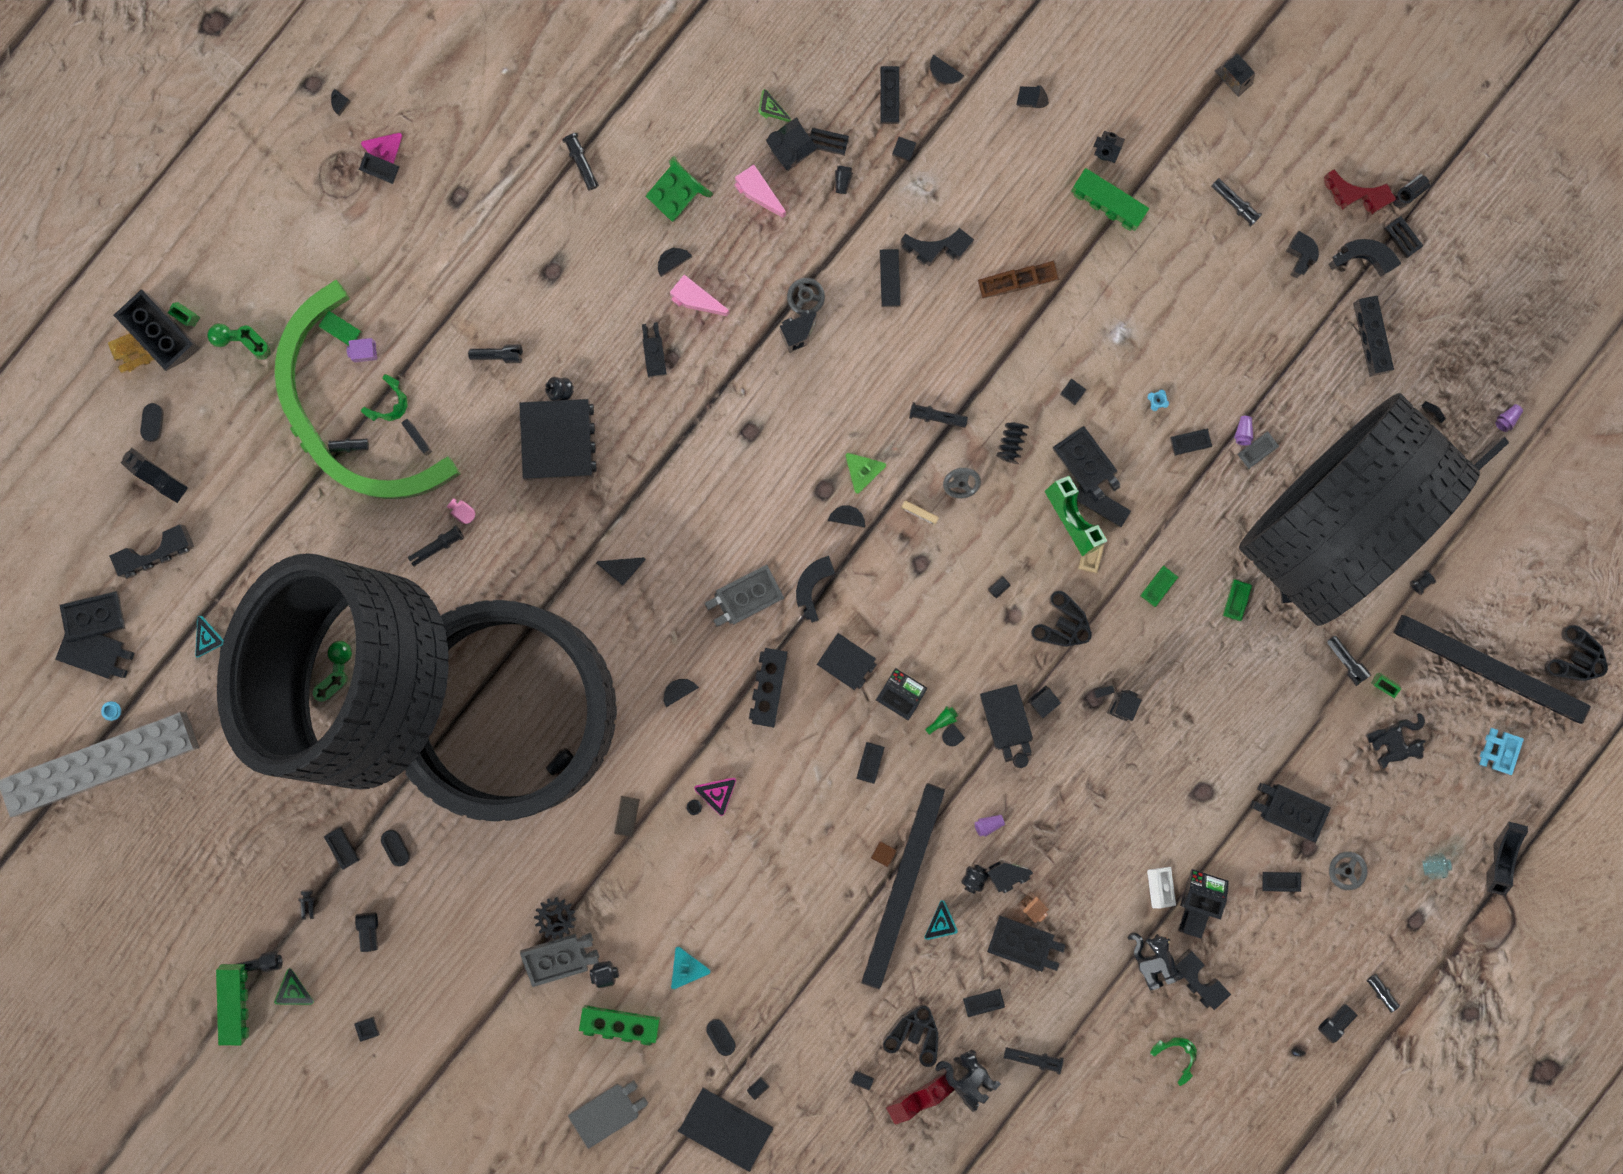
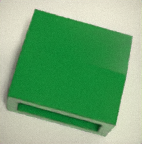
(174, 310)
(1396, 688)

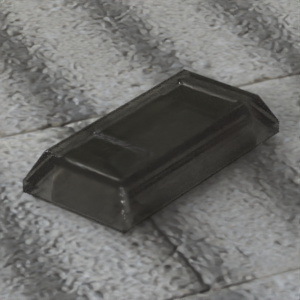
(627, 816)

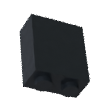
(847, 662)

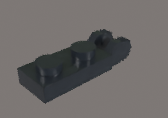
(653, 352)

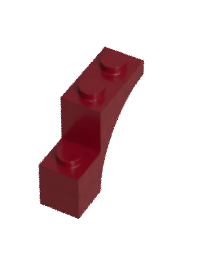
(1347, 194)
(927, 1096)

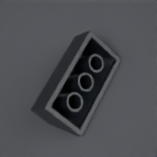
(156, 330)

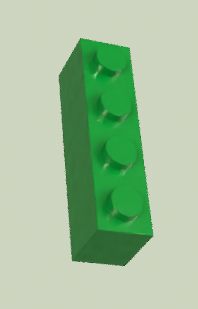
(1110, 200)
(232, 1004)

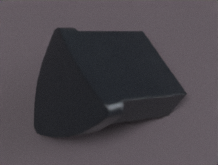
(1032, 97)

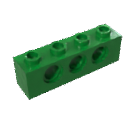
(589, 1027)

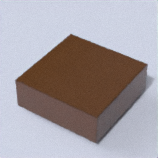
(883, 854)

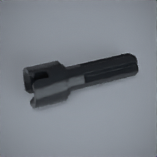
(509, 353)
(1356, 671)
(266, 962)

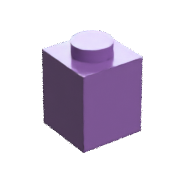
(362, 350)

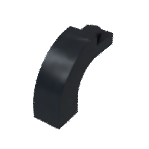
(1373, 251)
(809, 578)

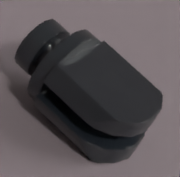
(307, 897)

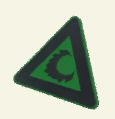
(292, 991)

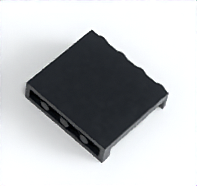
(557, 439)

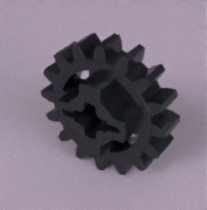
(544, 913)

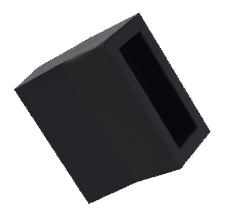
(1044, 701)
(1193, 923)

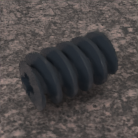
(1011, 442)

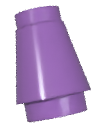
(1508, 419)
(1244, 431)
(987, 825)

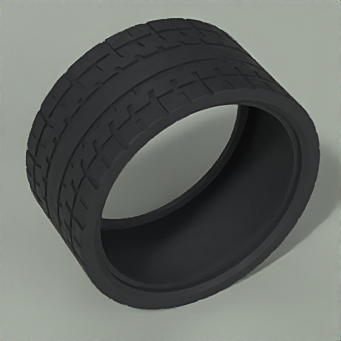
(1360, 510)
(270, 663)
(450, 793)

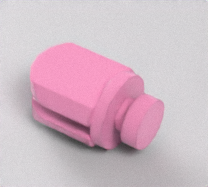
(462, 511)

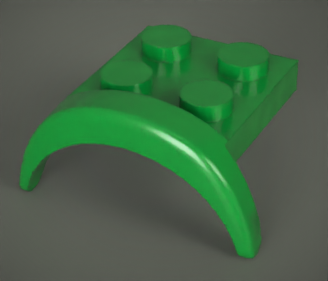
(676, 190)

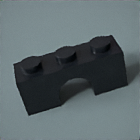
(1124, 705)
(1212, 993)

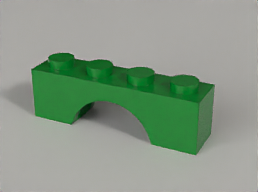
(1064, 500)

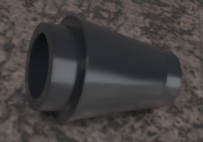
(842, 179)
(560, 761)

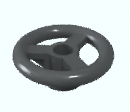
(812, 297)
(961, 478)
(1341, 870)

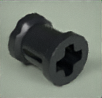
(1422, 582)

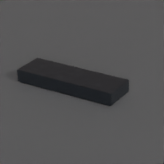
(889, 95)
(890, 278)
(1106, 508)

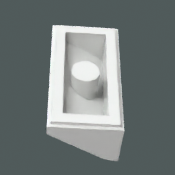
(1161, 887)

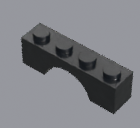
(174, 542)

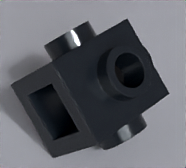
(1108, 146)

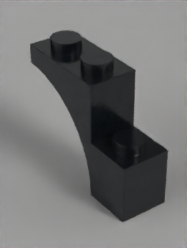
(927, 252)
(153, 475)
(1506, 849)

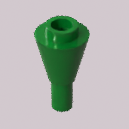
(946, 717)

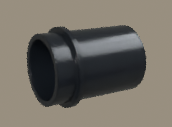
(999, 587)
(1019, 760)
(694, 807)
(862, 1080)
(758, 1088)

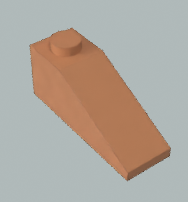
(1033, 907)

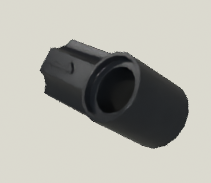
(1411, 191)
(367, 925)
(1334, 1027)

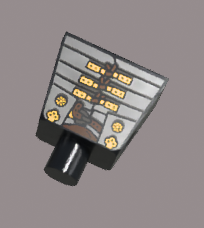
(1236, 74)

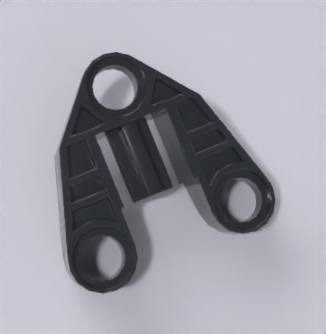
(1071, 610)
(1587, 644)
(900, 1029)

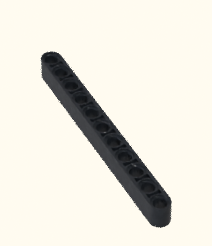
(1492, 669)
(903, 886)

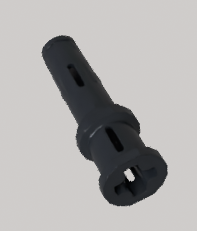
(577, 153)
(1242, 208)
(928, 413)
(443, 541)
(1042, 1061)

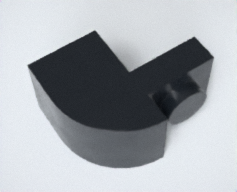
(1306, 250)

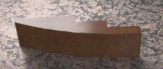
(1018, 279)

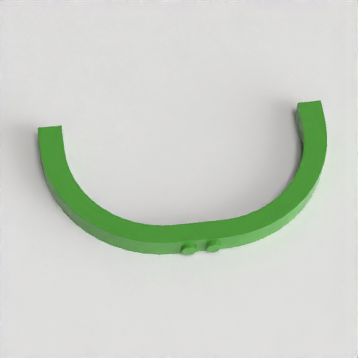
(285, 363)

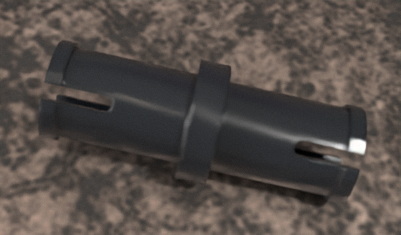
(348, 445)
(1383, 993)

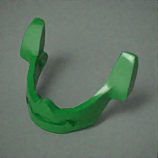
(399, 409)
(1189, 1048)

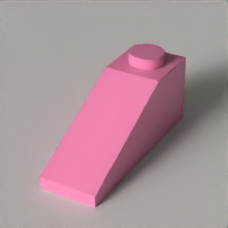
(756, 189)
(694, 297)

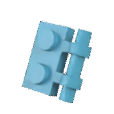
(1506, 754)

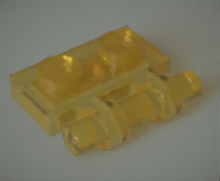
(126, 346)

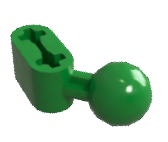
(221, 335)
(339, 654)

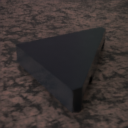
(621, 569)

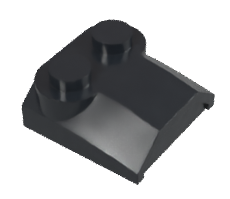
(791, 144)

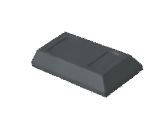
(1258, 450)

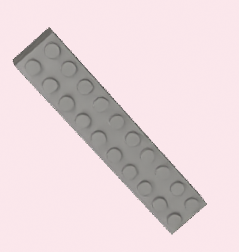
(98, 764)

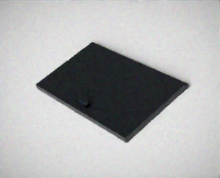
(724, 1130)

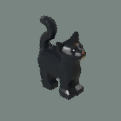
(1394, 742)
(1157, 963)
(968, 1085)

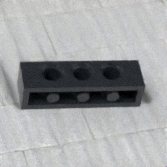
(1373, 336)
(779, 659)

